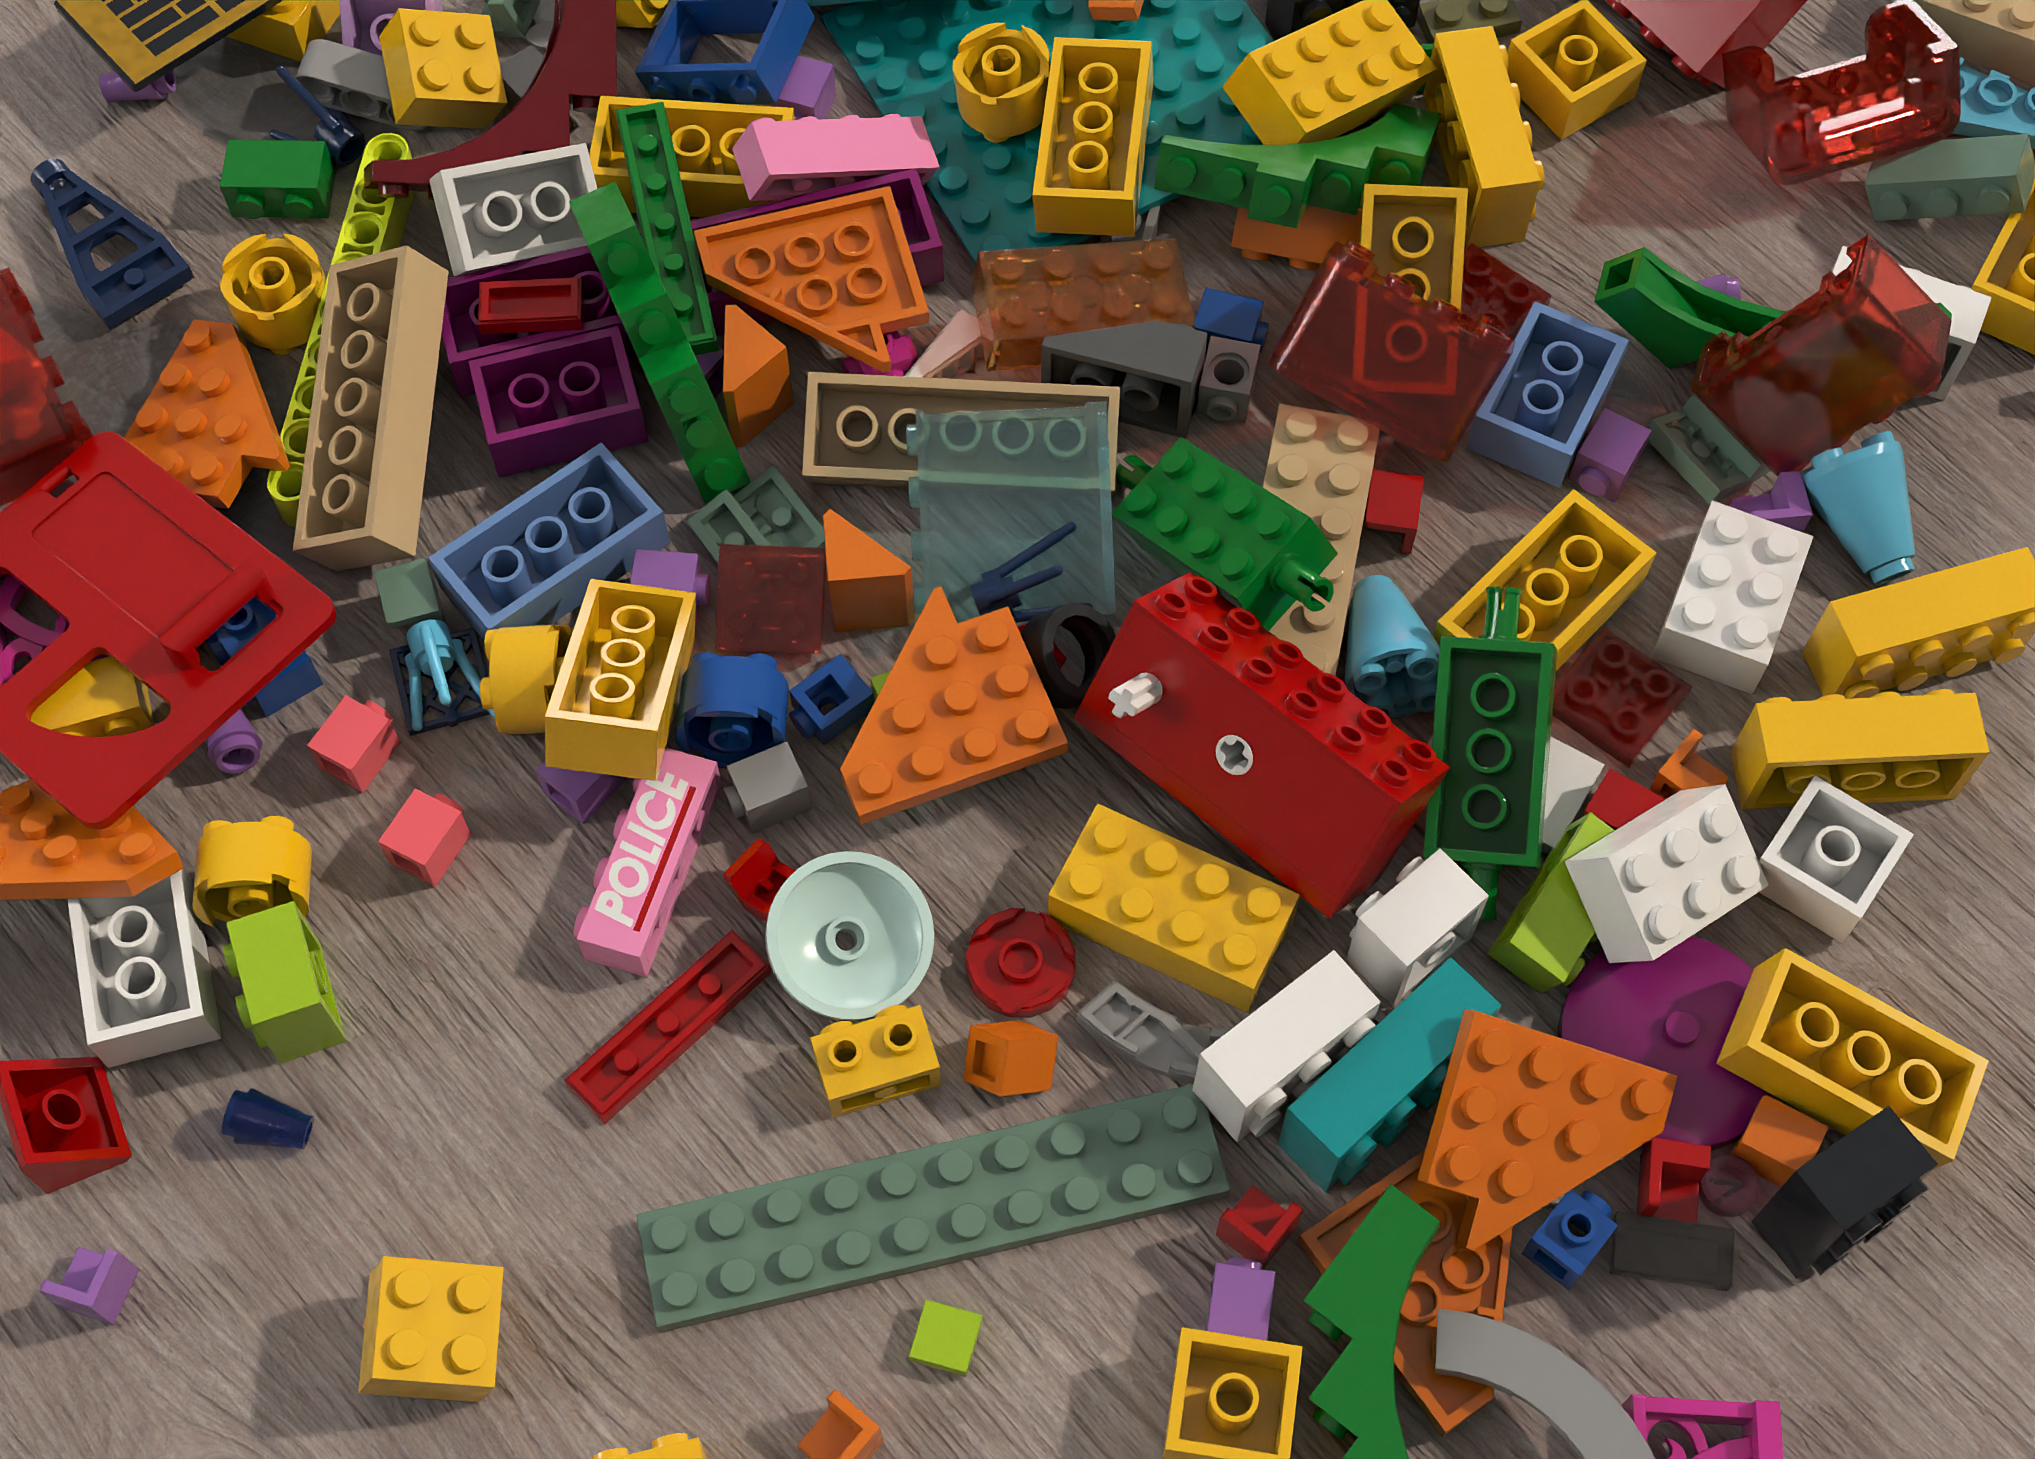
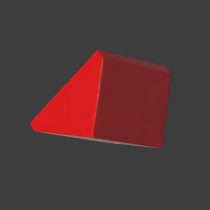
(61, 1119)

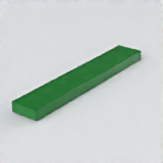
(666, 219)

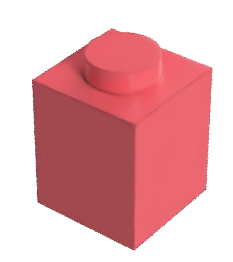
(354, 742)
(425, 836)

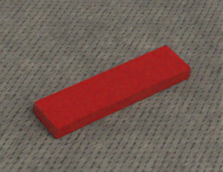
(668, 1026)

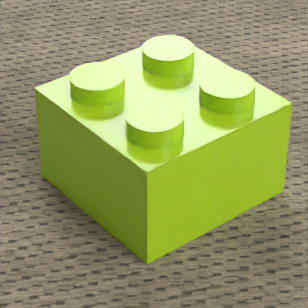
(283, 983)

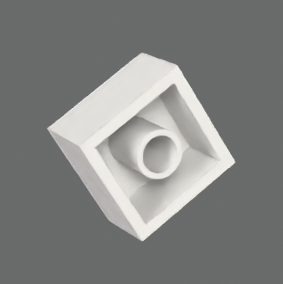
(1831, 858)
(1415, 925)

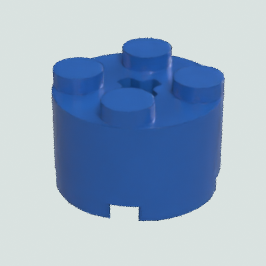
(732, 707)

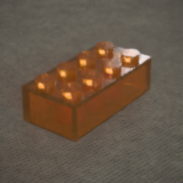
(1072, 290)

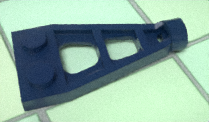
(129, 283)

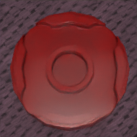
(1020, 962)

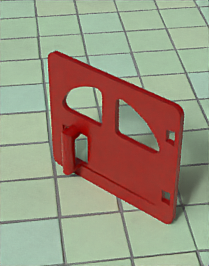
(146, 580)

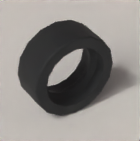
(1091, 632)

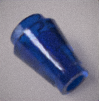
(265, 1121)

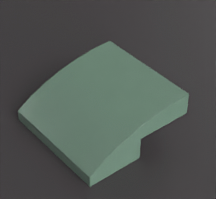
(1705, 451)
(759, 514)

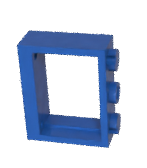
(665, 61)

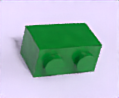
(278, 179)

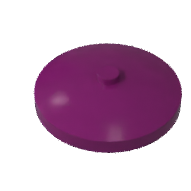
(1674, 1020)

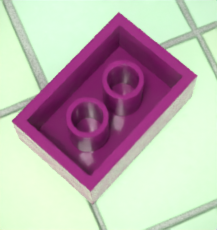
(557, 401)

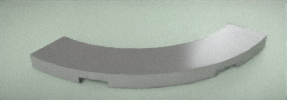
(1148, 1033)
(1542, 1378)

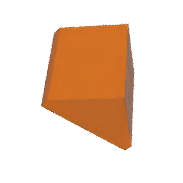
(754, 376)
(865, 580)

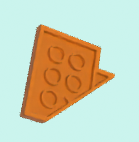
(823, 269)
(209, 416)
(950, 714)
(57, 857)
(1533, 1120)
(1443, 1279)

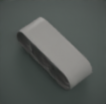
(348, 81)

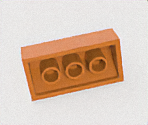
(1304, 245)

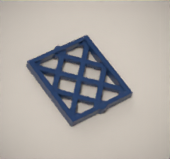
(451, 716)

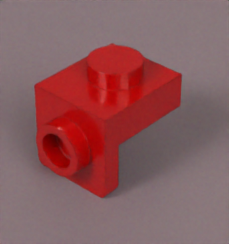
(757, 878)

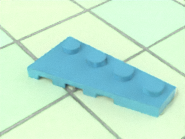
(1994, 106)

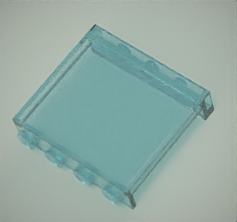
(1001, 485)

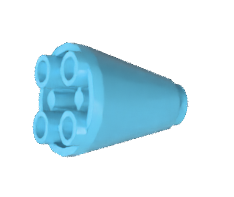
(1866, 505)
(1389, 651)

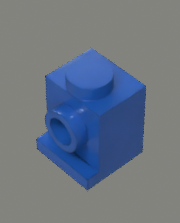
(831, 684)
(1558, 1250)

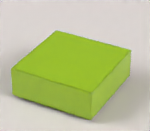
(946, 1338)

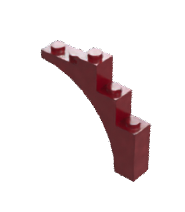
(574, 71)

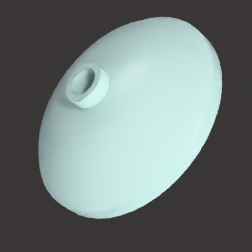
(873, 905)

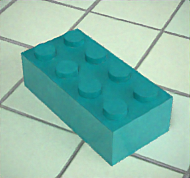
(1382, 1080)

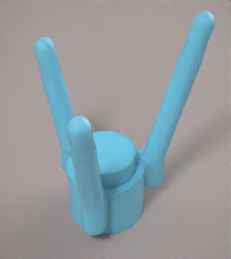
(433, 654)

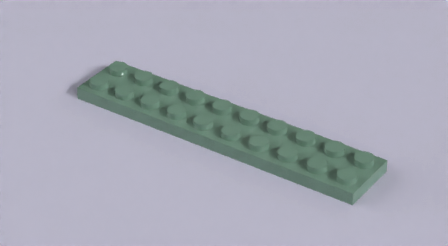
(929, 1207)

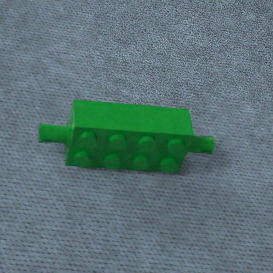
(1226, 530)
(1496, 740)

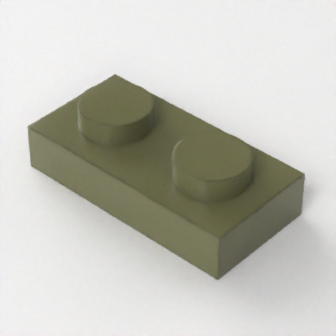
(1456, 15)

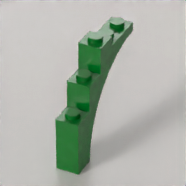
(1285, 179)
(1672, 311)
(659, 341)
(1364, 1300)

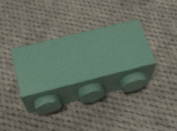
(1953, 179)

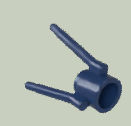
(341, 136)
(999, 592)

